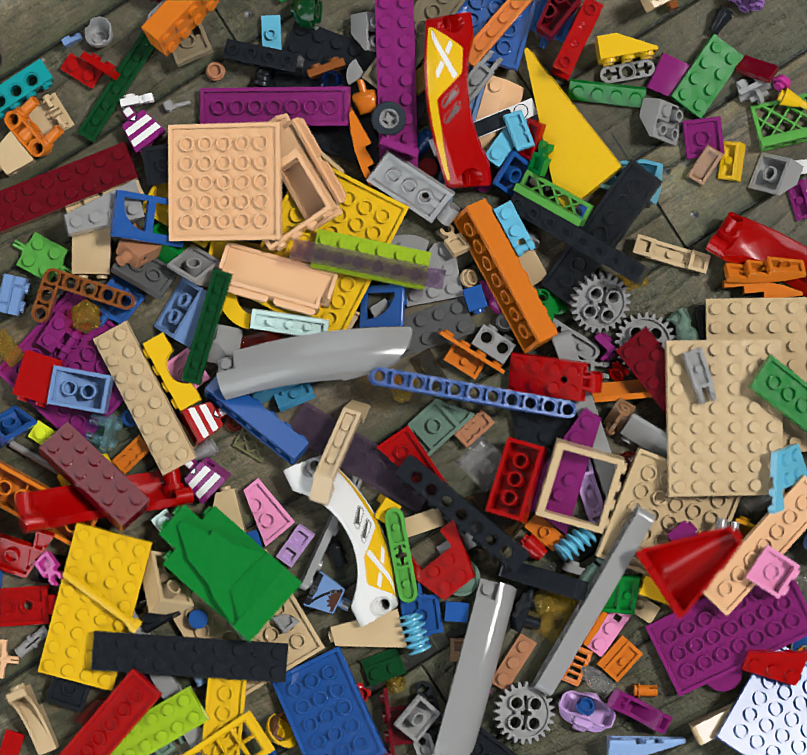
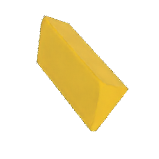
(732, 162)

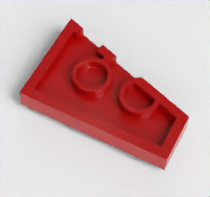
(777, 665)

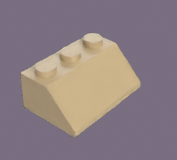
(163, 589)

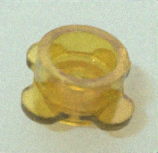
(396, 684)

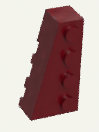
(556, 16)

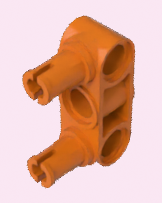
(28, 132)

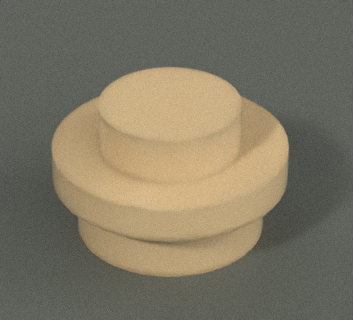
(468, 278)

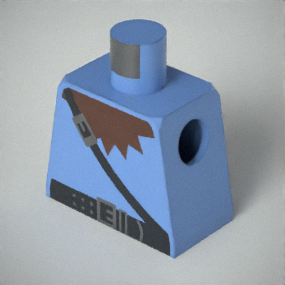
(327, 595)

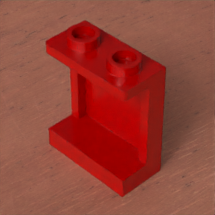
(35, 377)

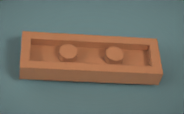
(513, 661)

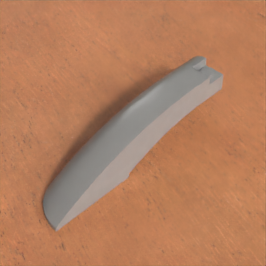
(311, 359)

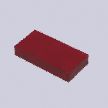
(757, 69)

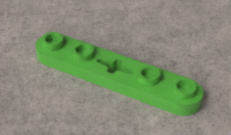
(398, 536)

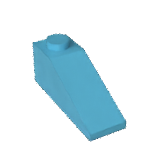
(500, 149)

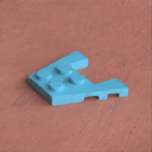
(786, 469)

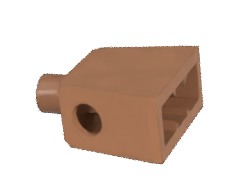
(136, 252)

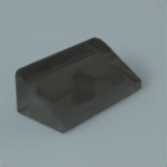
(426, 364)

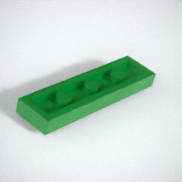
(606, 93)

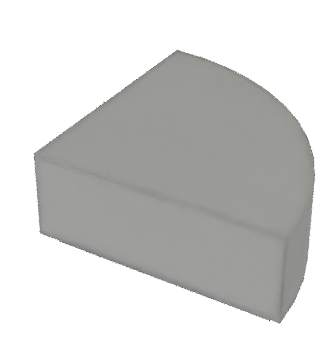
(354, 72)
(285, 622)

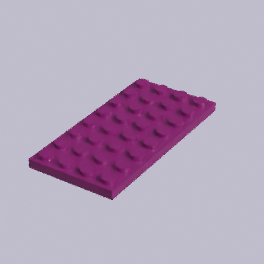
(710, 644)

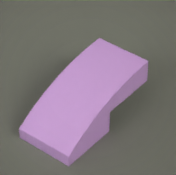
(295, 545)

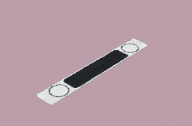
(496, 122)

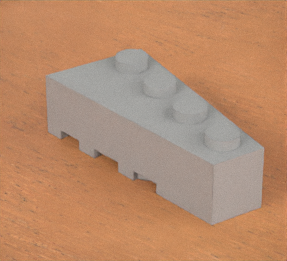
(99, 212)

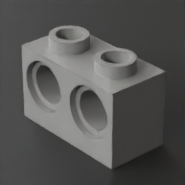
(491, 348)

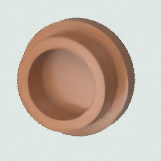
(215, 71)

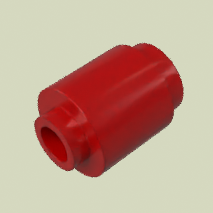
(534, 546)

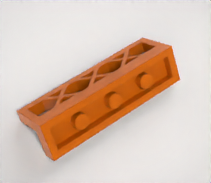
(621, 389)

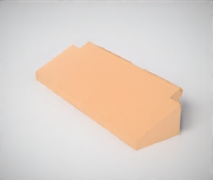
(298, 136)
(278, 279)

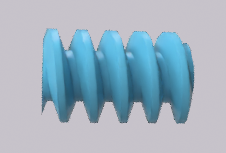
(573, 543)
(415, 633)

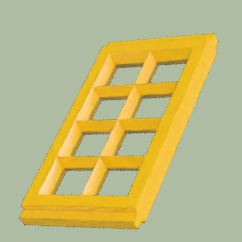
(254, 727)

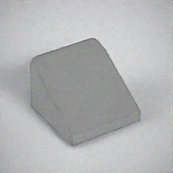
(379, 308)

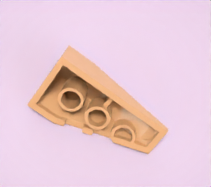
(497, 96)

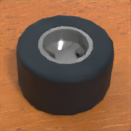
(388, 118)

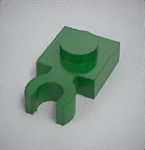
(540, 162)

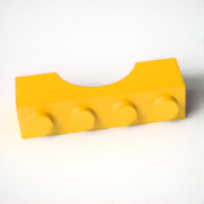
(159, 351)

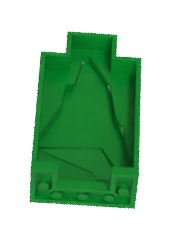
(226, 568)

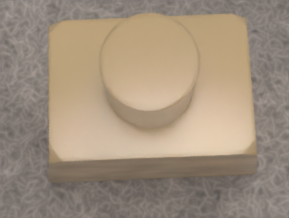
(14, 155)

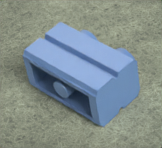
(13, 294)

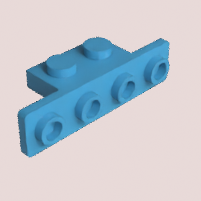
(287, 396)

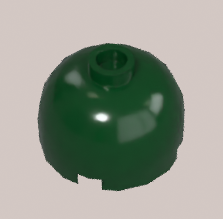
(307, 13)

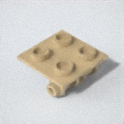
(50, 113)

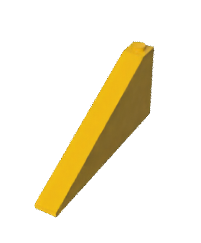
(579, 155)

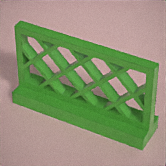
(783, 138)

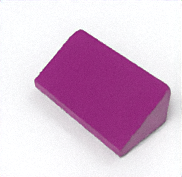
(798, 199)

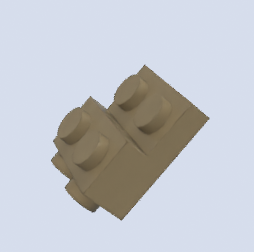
(193, 47)

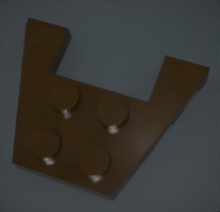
(509, 526)

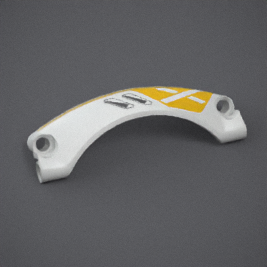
(373, 556)

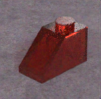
(260, 338)

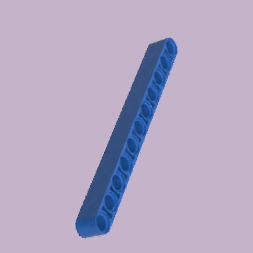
(482, 393)

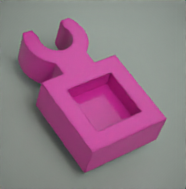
(47, 566)

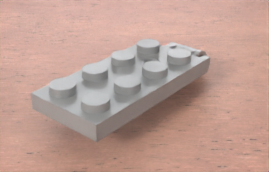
(406, 185)

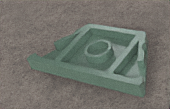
(438, 424)

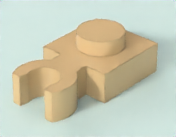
(455, 243)

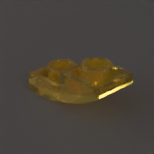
(9, 349)

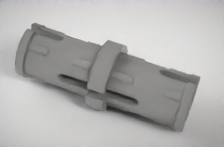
(32, 641)

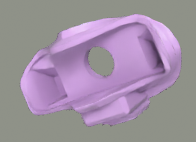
(601, 718)

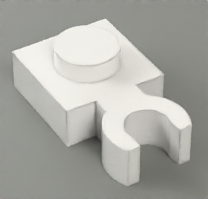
(134, 101)

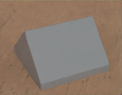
(195, 265)
(417, 718)

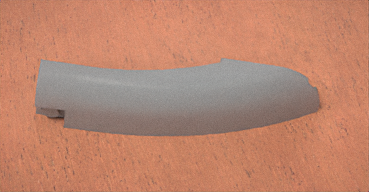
(475, 668)

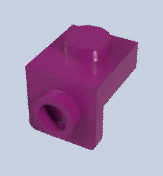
(604, 341)

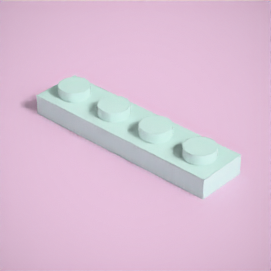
(287, 322)

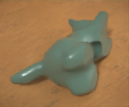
(682, 322)

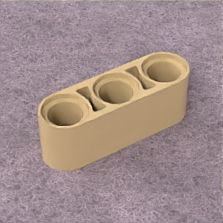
(424, 521)

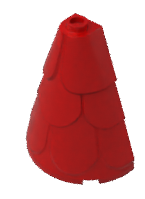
(689, 565)

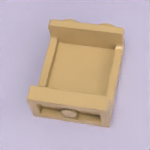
(92, 254)

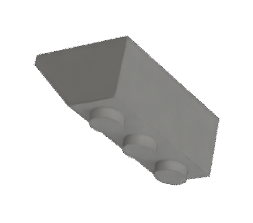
(644, 435)

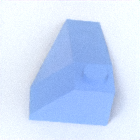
(641, 744)

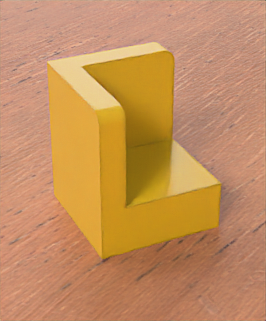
(386, 503)

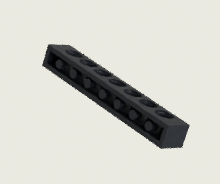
(580, 239)
(519, 553)

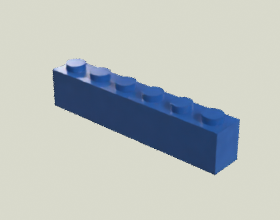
(260, 423)

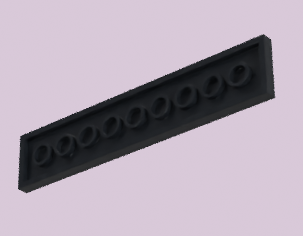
(189, 656)

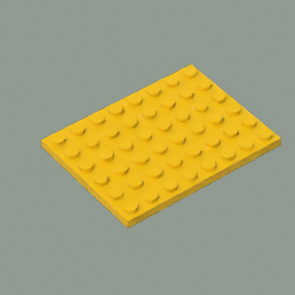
(364, 215)

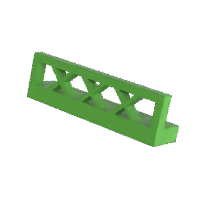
(551, 205)

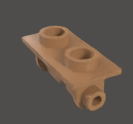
(618, 417)

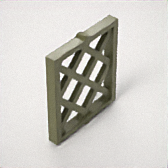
(236, 444)

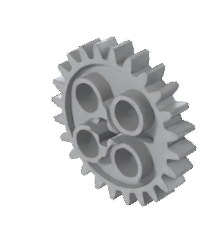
(584, 299)
(640, 323)
(507, 711)

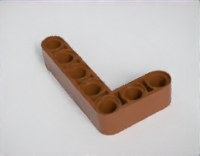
(79, 289)

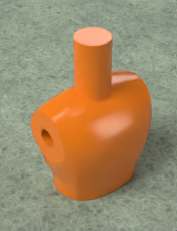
(365, 99)

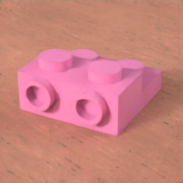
(773, 571)

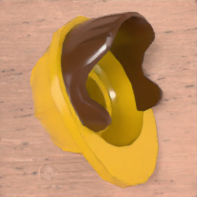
(279, 730)

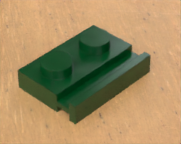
(383, 666)

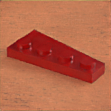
(403, 444)

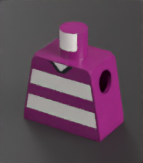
(141, 129)
(205, 478)

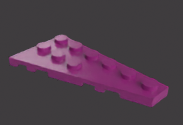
(570, 469)

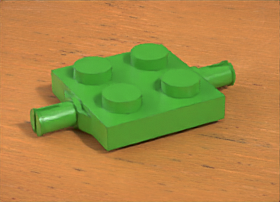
(41, 255)

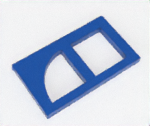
(123, 228)
(392, 316)

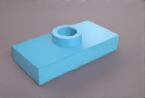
(271, 31)
(518, 130)

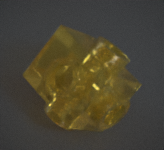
(86, 316)

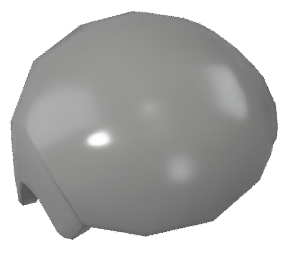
(99, 32)

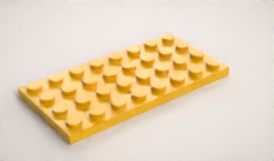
(115, 570)

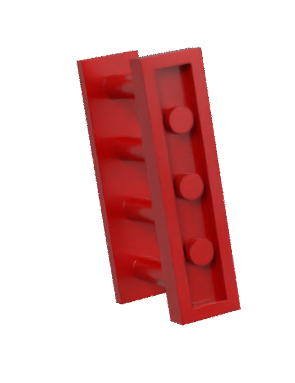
(576, 39)

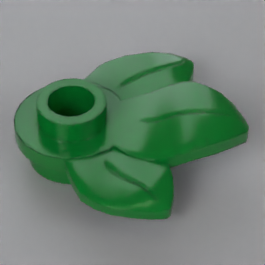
(552, 303)

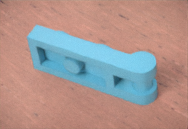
(514, 228)

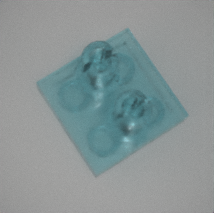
(112, 425)

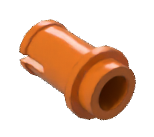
(645, 690)

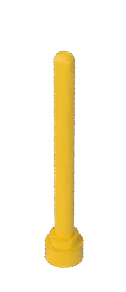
(131, 623)

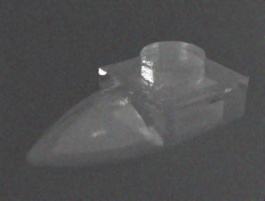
(598, 681)

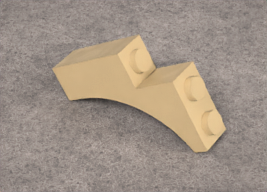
(33, 717)

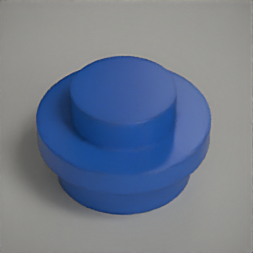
(585, 706)

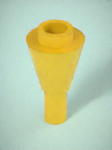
(789, 98)

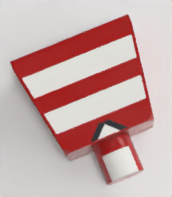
(202, 421)

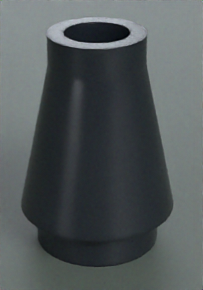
(720, 19)

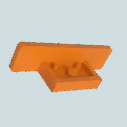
(466, 359)

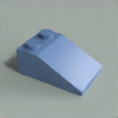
(80, 389)

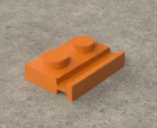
(619, 658)

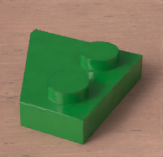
(624, 596)

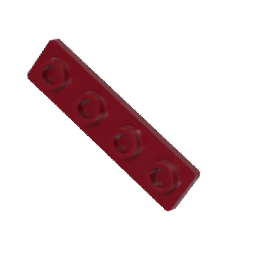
(394, 734)

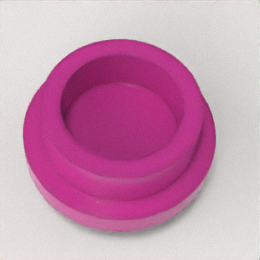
(781, 82)

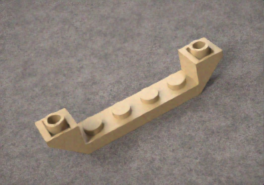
(335, 451)

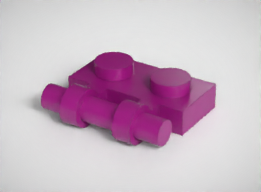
(55, 332)

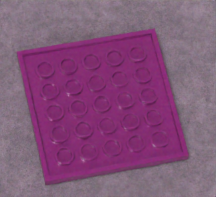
(83, 357)

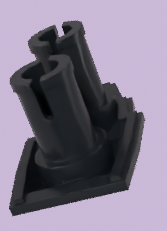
(520, 617)

